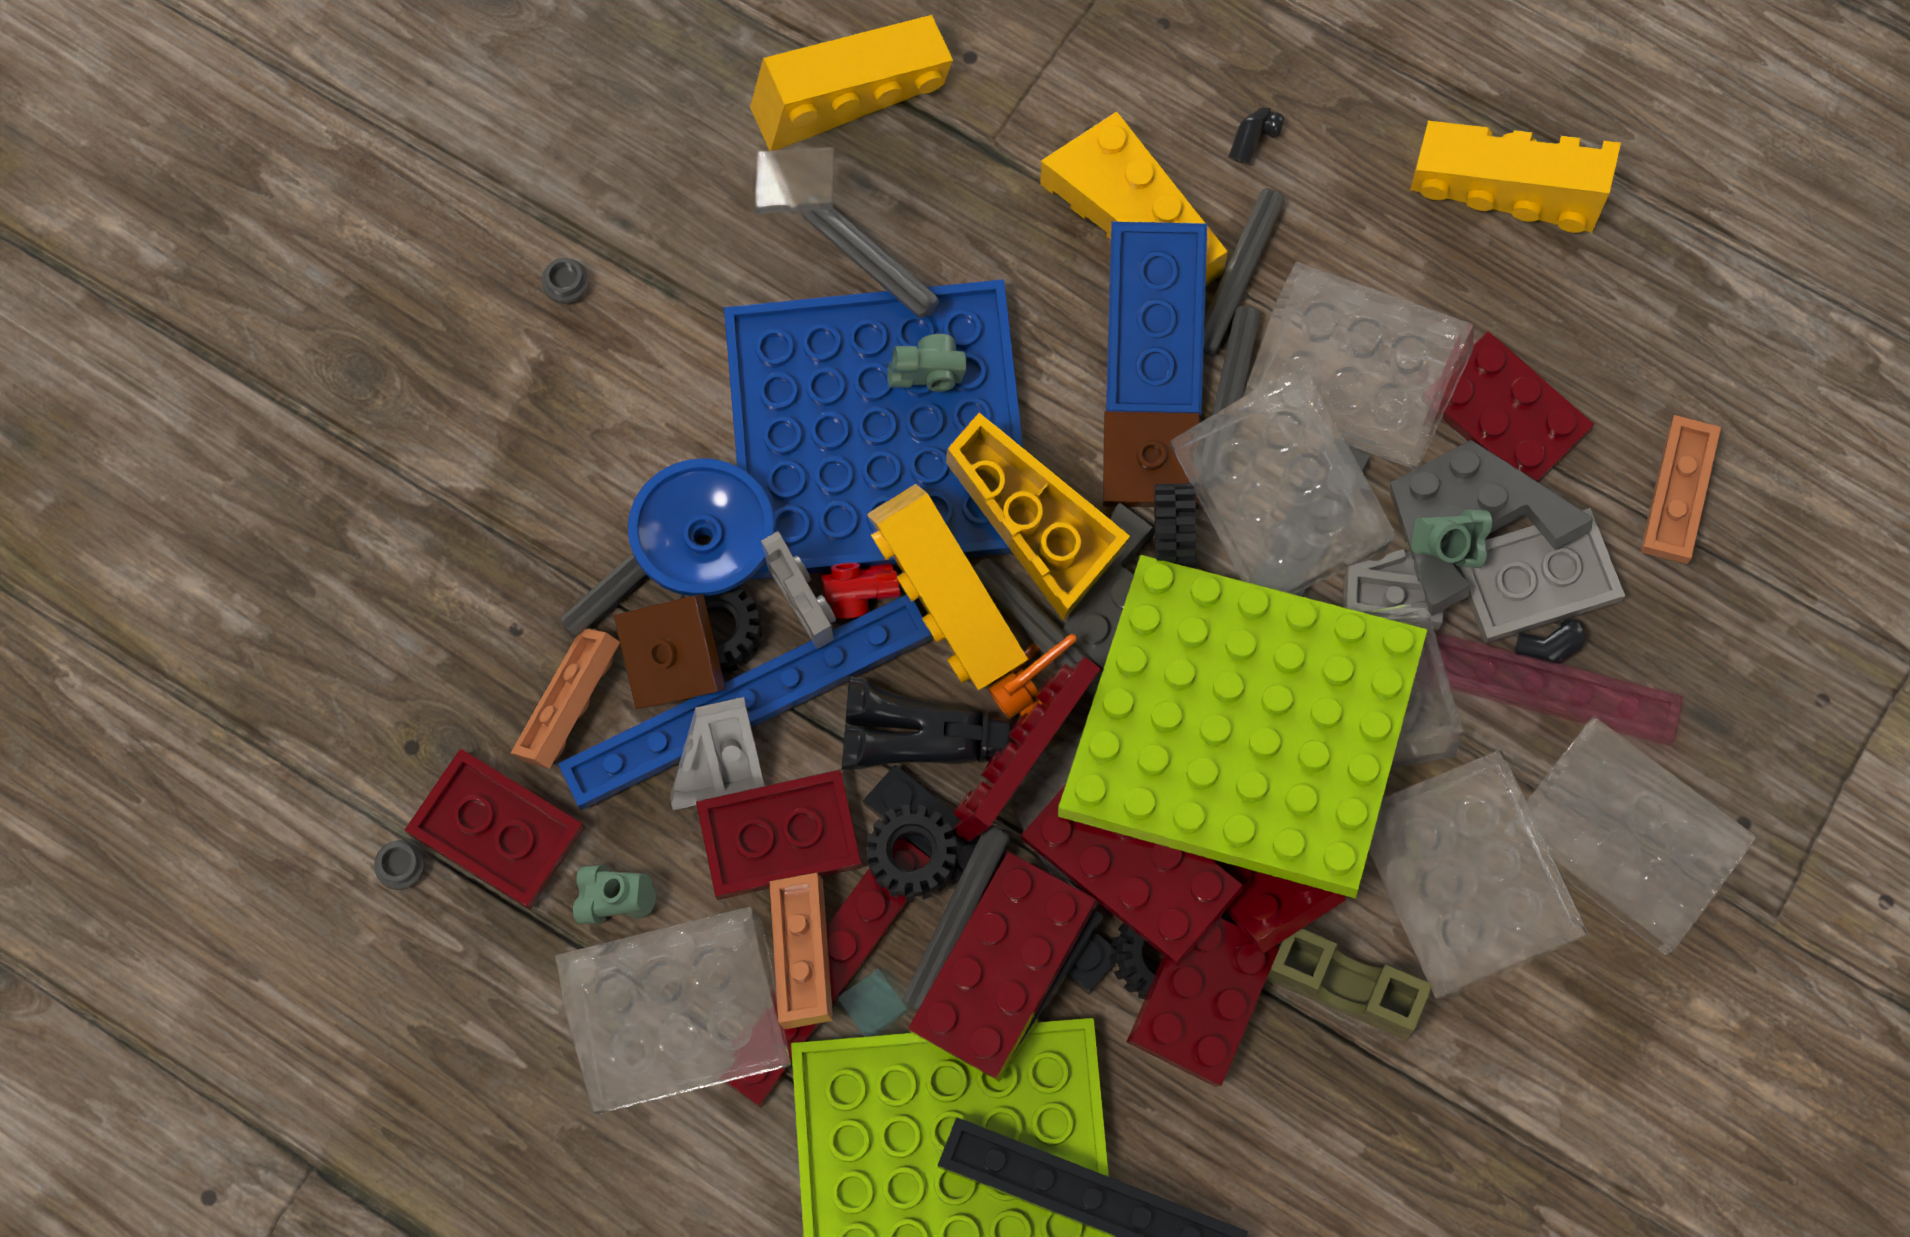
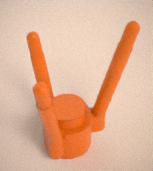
(1015, 689)

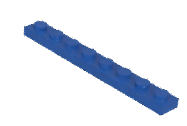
(766, 691)

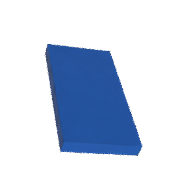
(1156, 317)

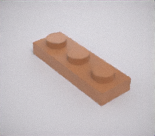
(1680, 489)
(565, 698)
(801, 951)

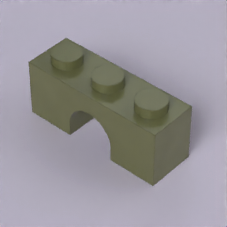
(1367, 993)

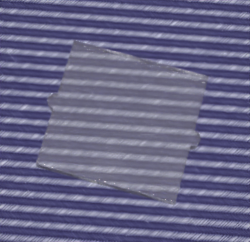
(795, 180)

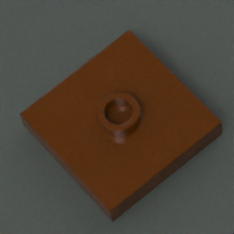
(1140, 455)
(669, 652)

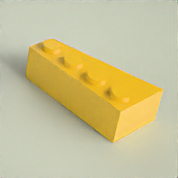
(847, 79)
(1516, 174)
(1115, 178)
(1040, 518)
(947, 586)

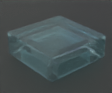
(872, 1004)

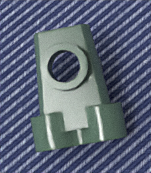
(931, 364)
(1454, 537)
(611, 894)

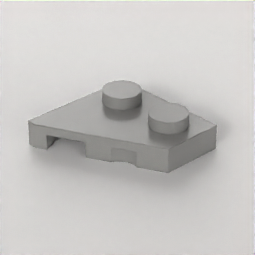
(793, 582)
(717, 755)

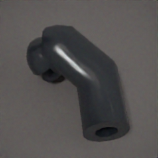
(1251, 129)
(1557, 646)

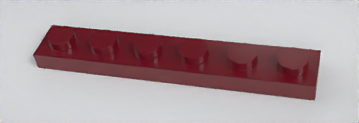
(851, 941)

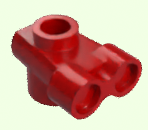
(851, 587)

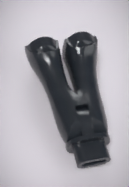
(945, 730)

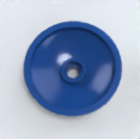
(695, 501)

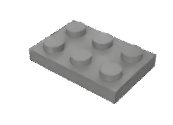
(1534, 585)

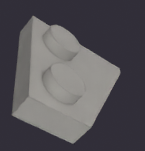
(1384, 585)

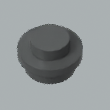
(565, 280)
(399, 865)

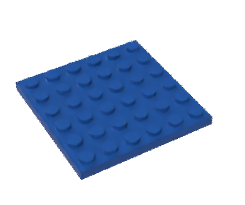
(839, 441)

